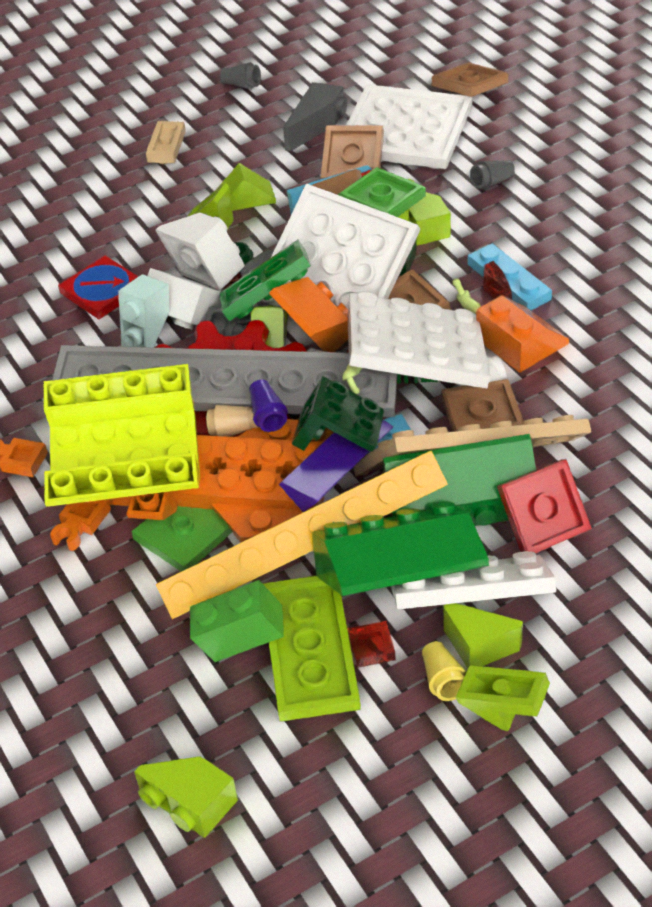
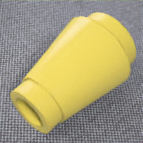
(442, 671)

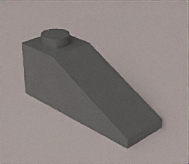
(318, 108)

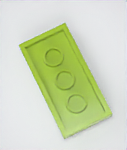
(314, 657)

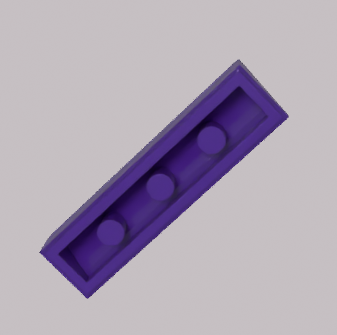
(324, 469)

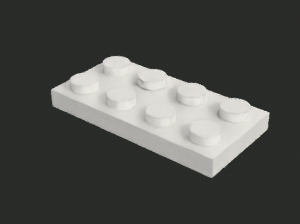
(503, 578)

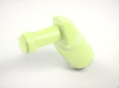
(464, 297)
(350, 372)

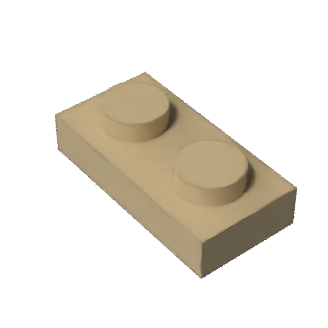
(165, 142)

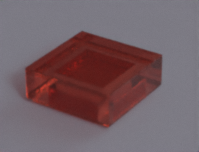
(371, 644)

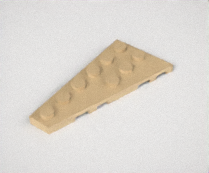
(404, 442)

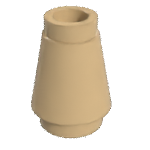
(229, 420)

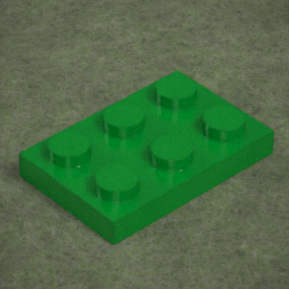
(284, 266)

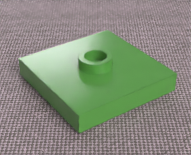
(385, 192)
(183, 536)

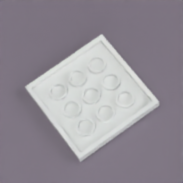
(417, 124)
(348, 244)
(416, 340)

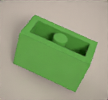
(236, 621)

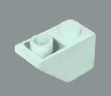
(143, 311)

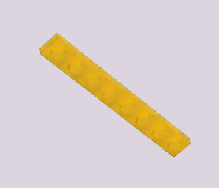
(294, 536)

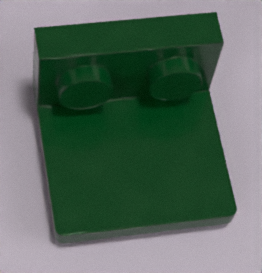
(340, 411)

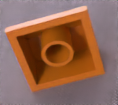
(314, 312)
(517, 333)

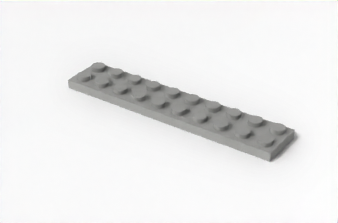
(226, 375)

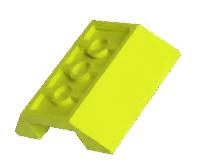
(121, 435)

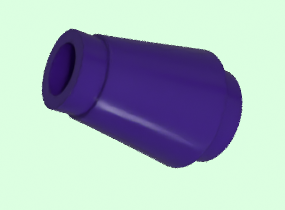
(267, 407)

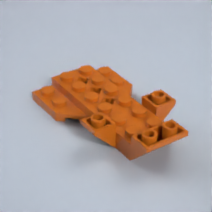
(236, 481)

